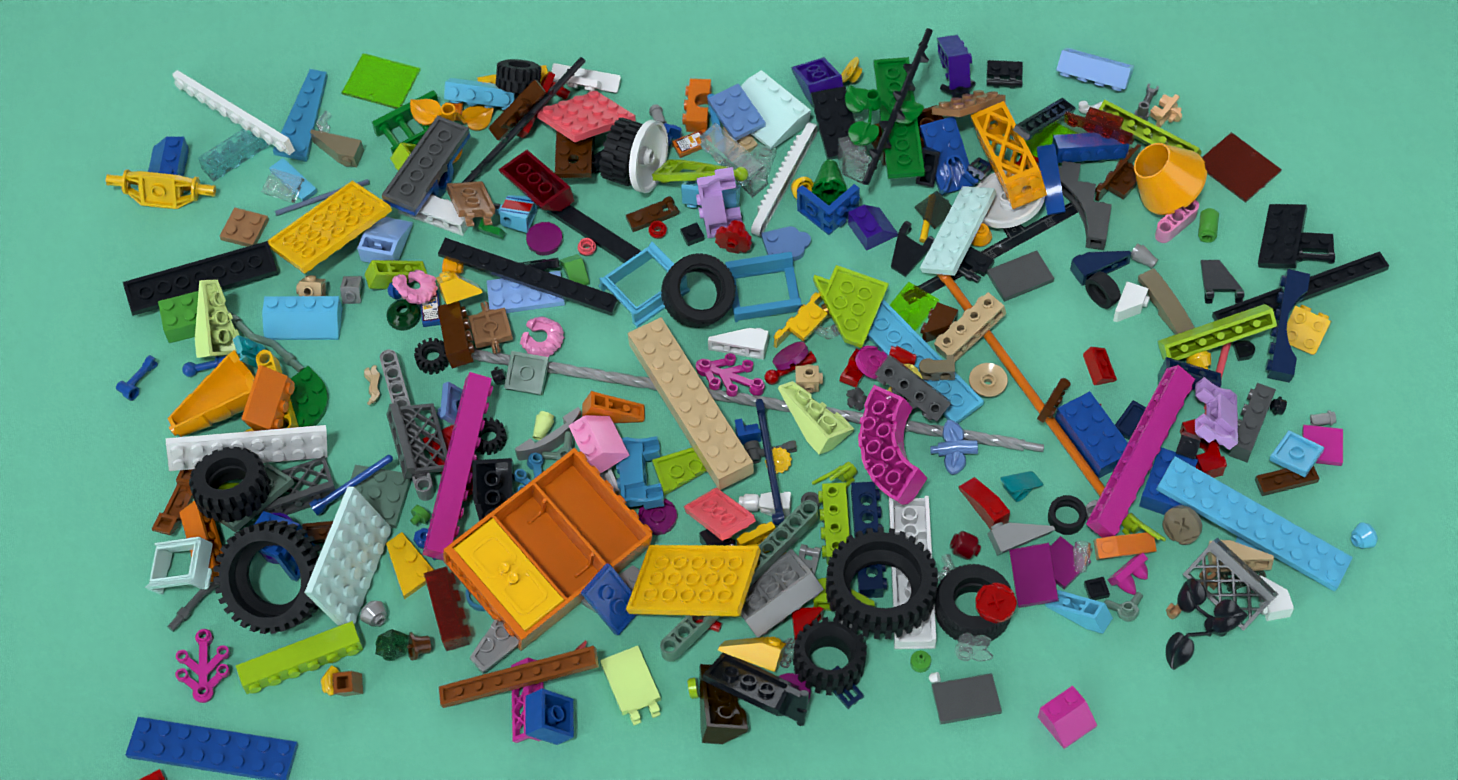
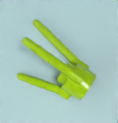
(844, 473)
(1133, 524)

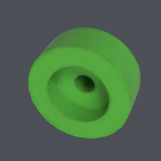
(419, 515)
(920, 661)

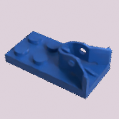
(953, 160)

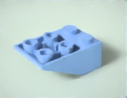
(384, 240)

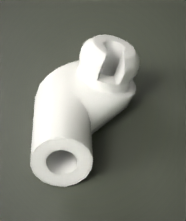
(1084, 107)

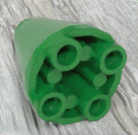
(829, 182)

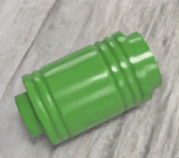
(1208, 225)

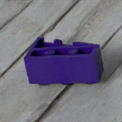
(956, 60)

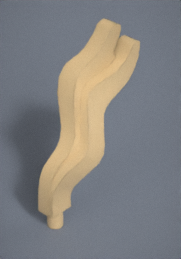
(373, 377)

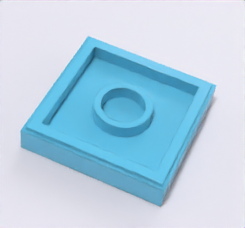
(1296, 453)

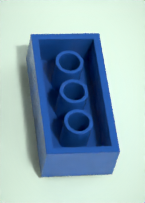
(1092, 433)

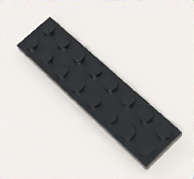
(228, 268)

